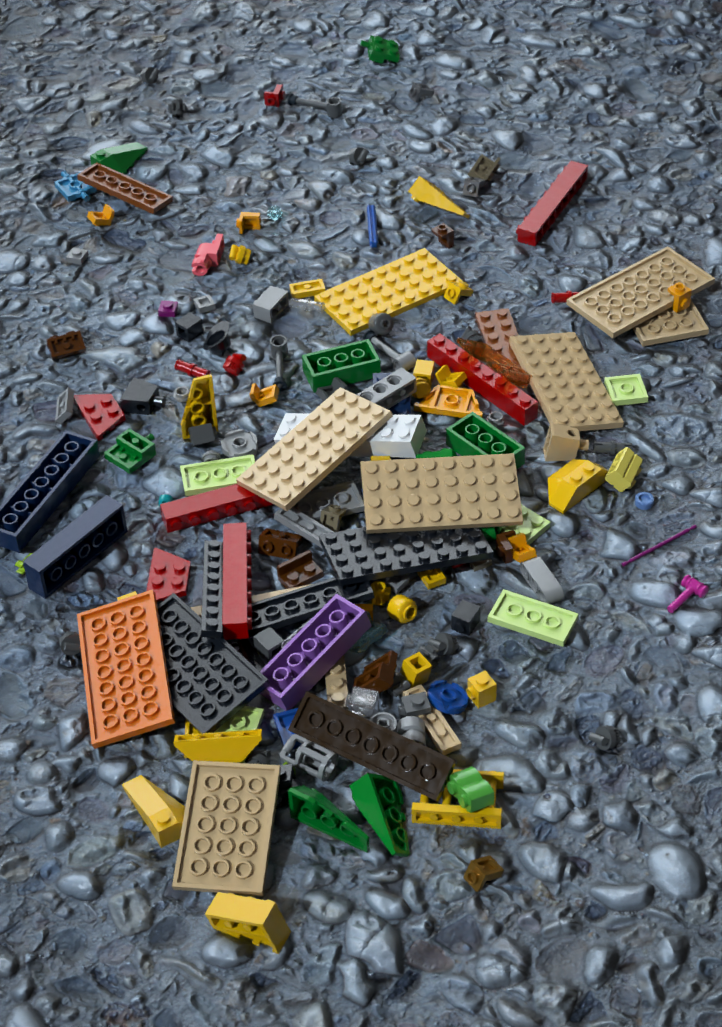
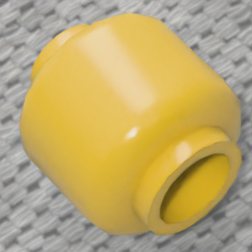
(402, 608)

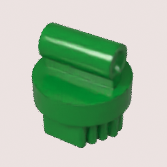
(491, 532)

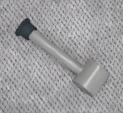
(406, 360)

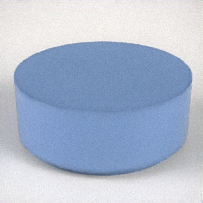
(644, 500)

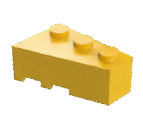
(250, 918)

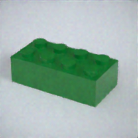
(348, 362)
(478, 437)

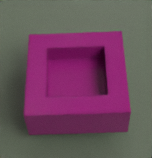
(168, 308)

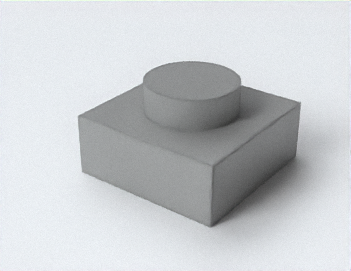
(77, 256)
(204, 304)

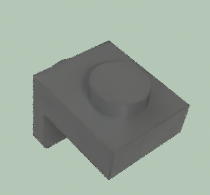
(327, 391)
(414, 705)

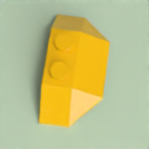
(574, 483)
(218, 746)

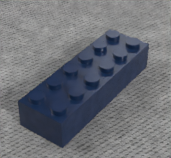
(75, 546)

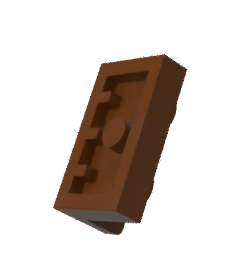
(66, 345)
(279, 543)
(299, 571)

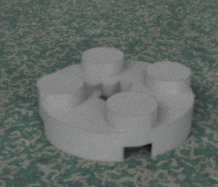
(248, 443)

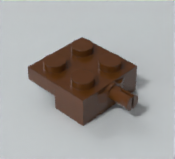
(379, 673)

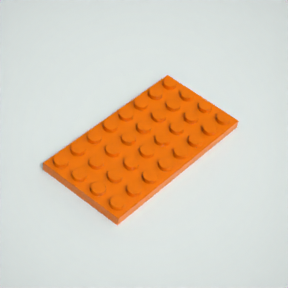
(124, 669)

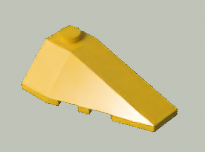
(428, 193)
(200, 405)
(157, 809)

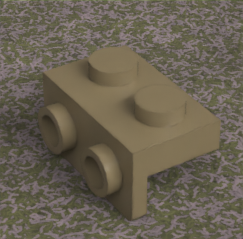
(484, 167)

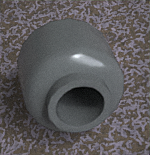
(381, 323)

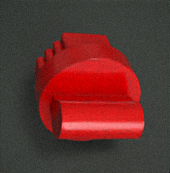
(233, 364)

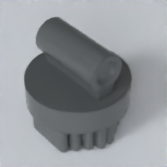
(149, 75)
(357, 155)
(471, 334)
(70, 643)
(445, 643)
(399, 685)
(606, 737)
(258, 757)

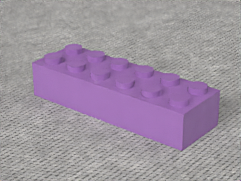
(313, 651)

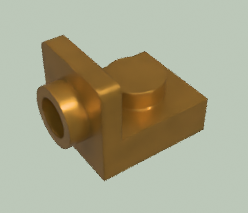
(482, 870)

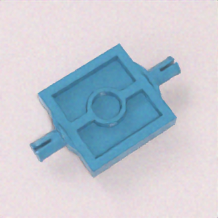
(73, 188)

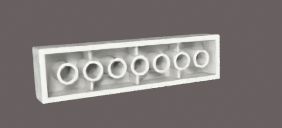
(396, 438)

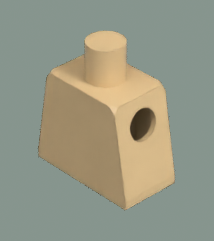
(563, 443)

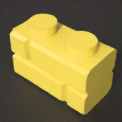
(624, 470)

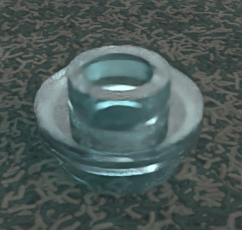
(274, 213)

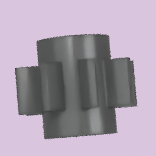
(177, 108)
(430, 654)

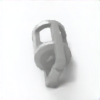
(306, 755)

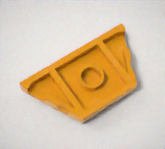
(449, 402)

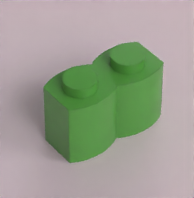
(470, 789)

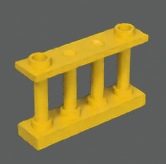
(456, 815)

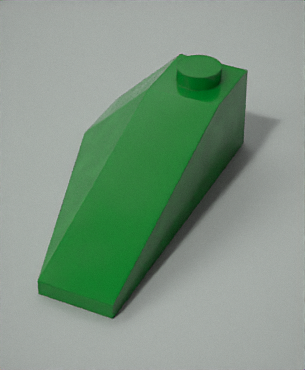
(119, 157)
(381, 804)
(319, 813)

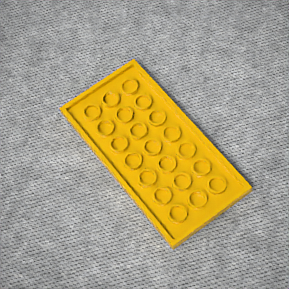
(387, 290)

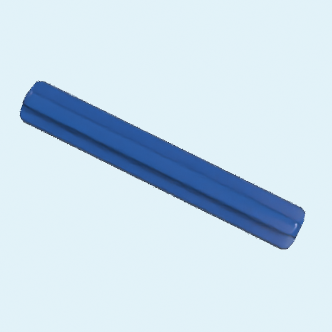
(372, 226)

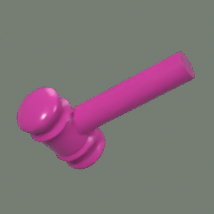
(692, 586)

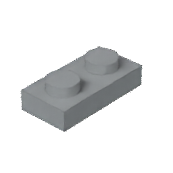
(64, 405)

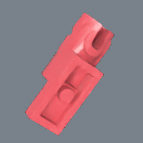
(208, 255)

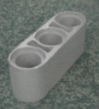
(541, 580)

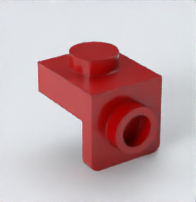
(274, 98)

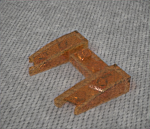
(496, 361)

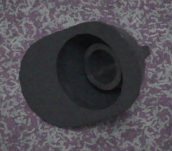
(217, 339)

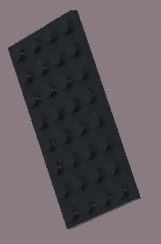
(375, 556)
(204, 674)

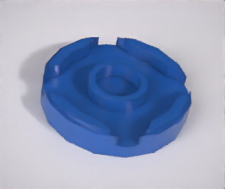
(447, 697)

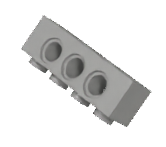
(391, 389)

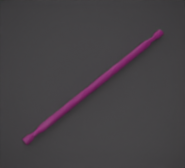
(658, 545)

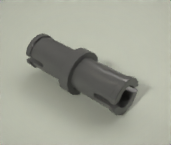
(610, 447)

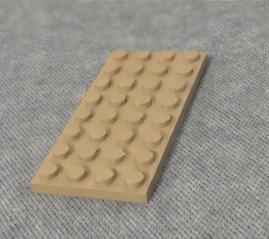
(638, 291)
(565, 381)
(313, 448)
(440, 493)

